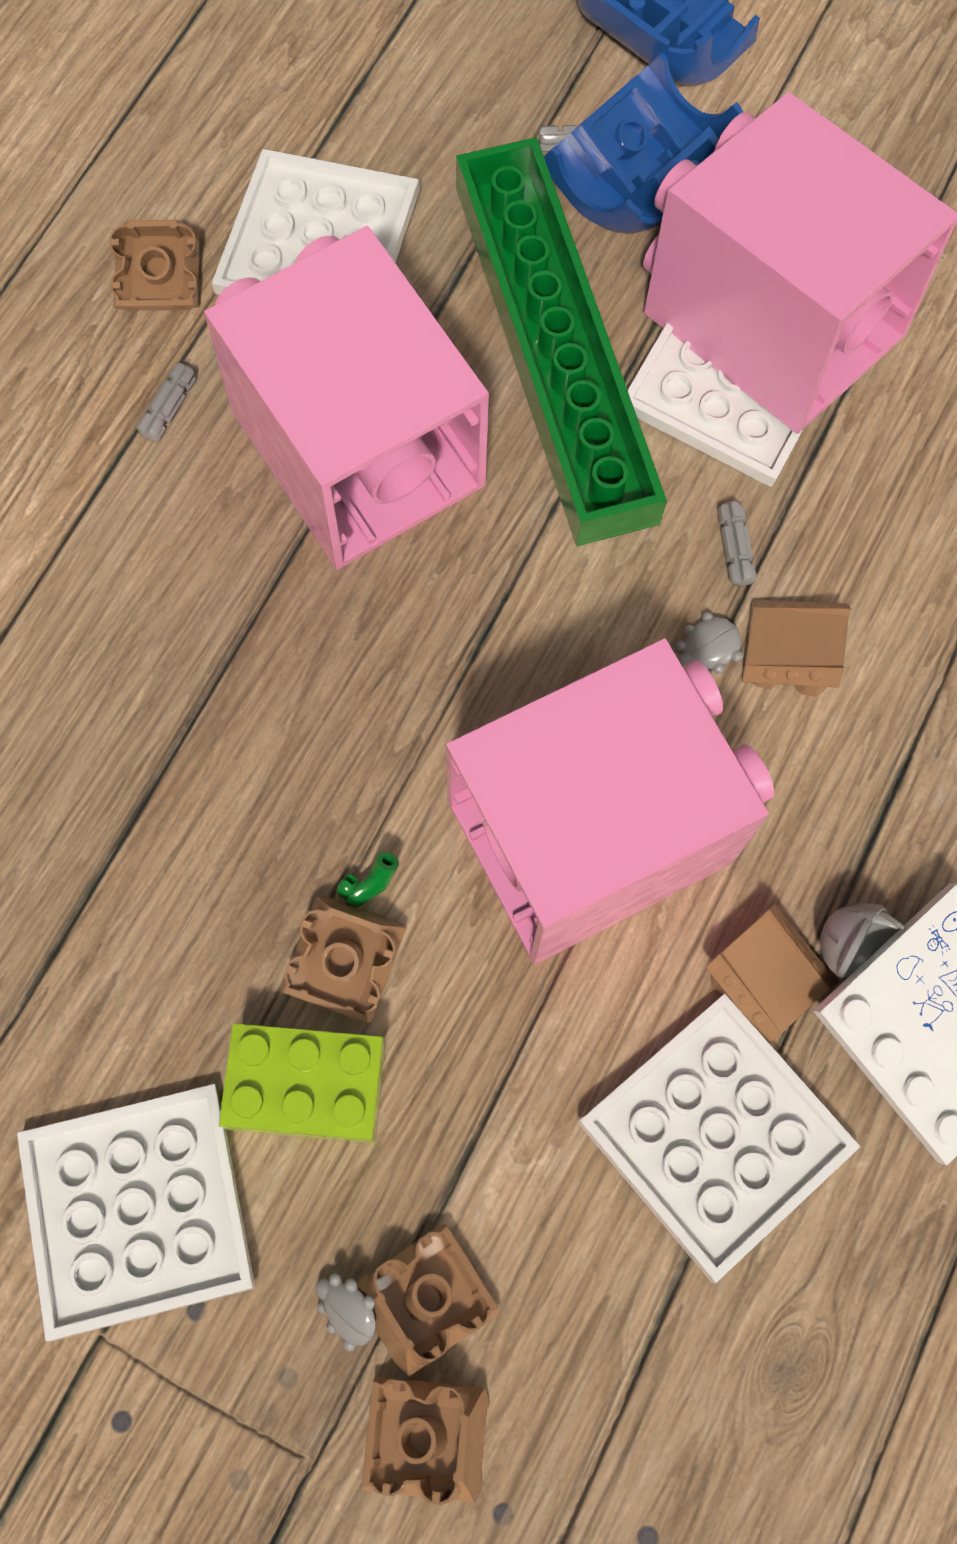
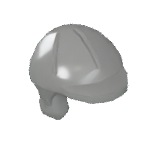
(855, 935)

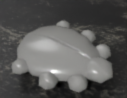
(711, 642)
(347, 1311)

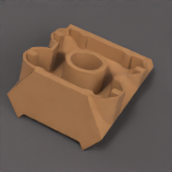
(155, 265)
(796, 645)
(343, 958)
(770, 974)
(427, 1300)
(425, 1440)

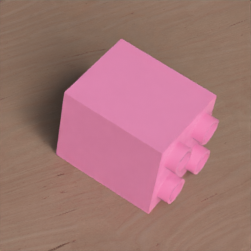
(792, 258)
(351, 393)
(605, 797)

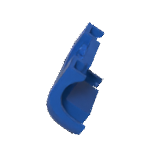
(693, 34)
(629, 146)

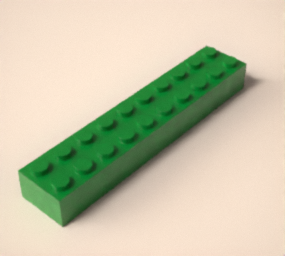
(559, 343)

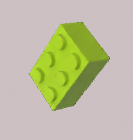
(303, 1083)

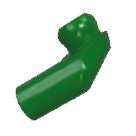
(377, 881)

